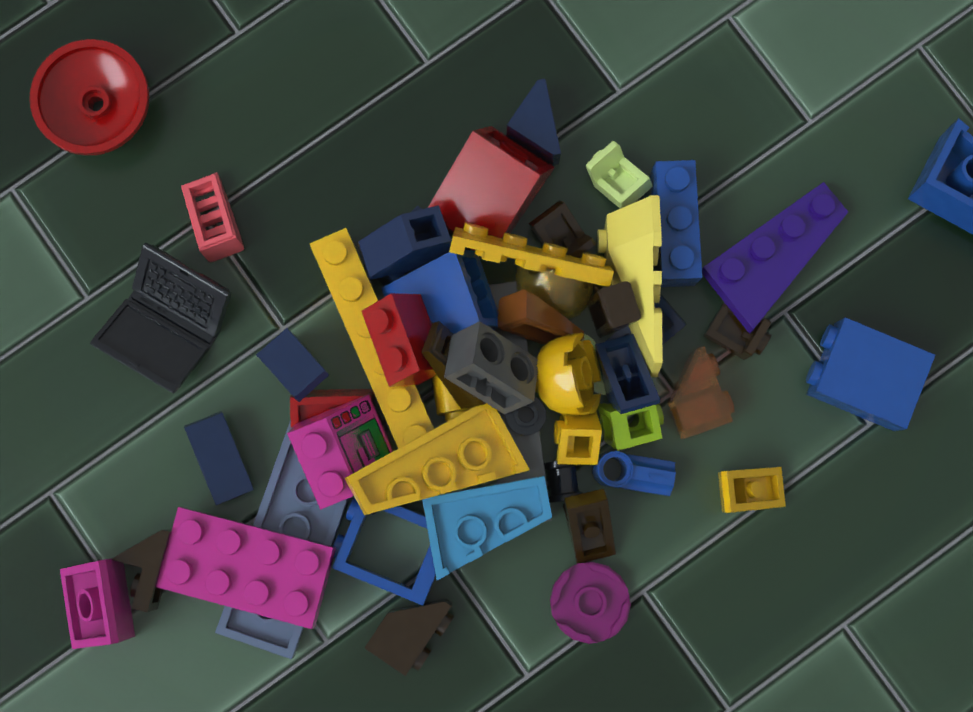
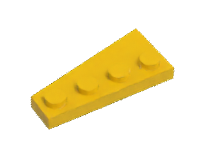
(588, 269)
(446, 459)

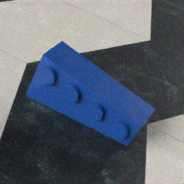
(947, 178)

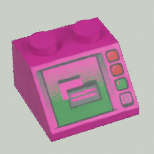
(338, 446)

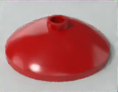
(74, 81)

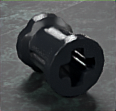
(562, 481)

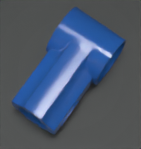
(638, 473)

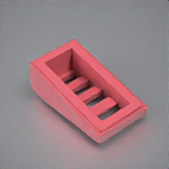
(220, 240)

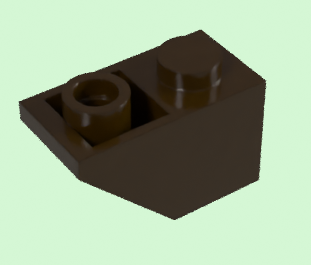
(406, 631)

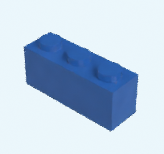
(681, 248)

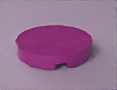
(590, 602)

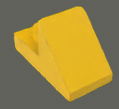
(751, 489)

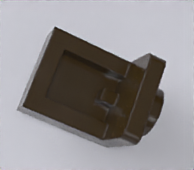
(560, 228)
(732, 335)

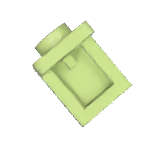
(617, 176)

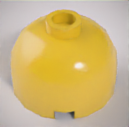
(568, 375)

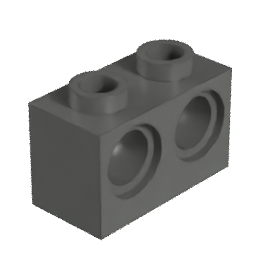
(491, 368)

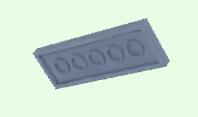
(290, 510)

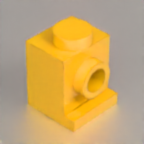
(578, 439)

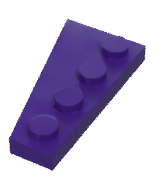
(767, 260)

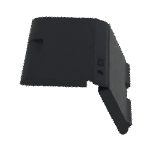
(165, 320)

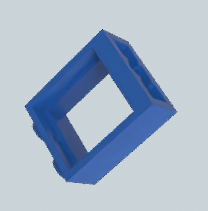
(345, 545)

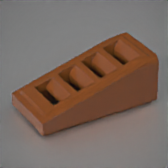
(532, 318)

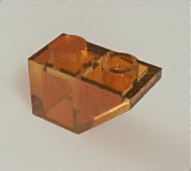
(697, 397)

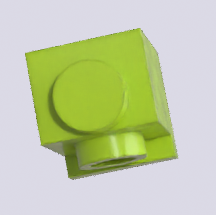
(641, 430)

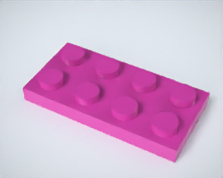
(246, 567)

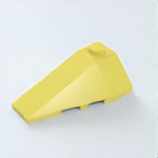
(632, 249)

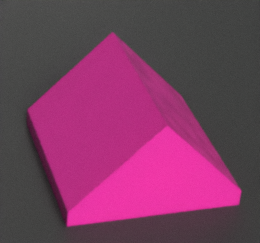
(97, 603)

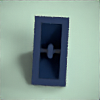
(535, 126)
(292, 364)
(625, 375)

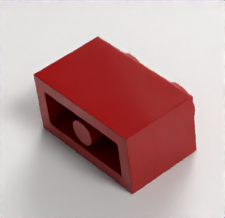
(398, 332)

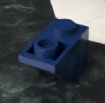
(405, 243)

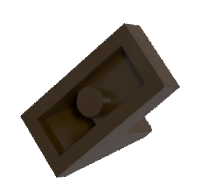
(589, 525)
(149, 556)

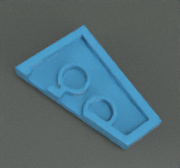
(481, 518)

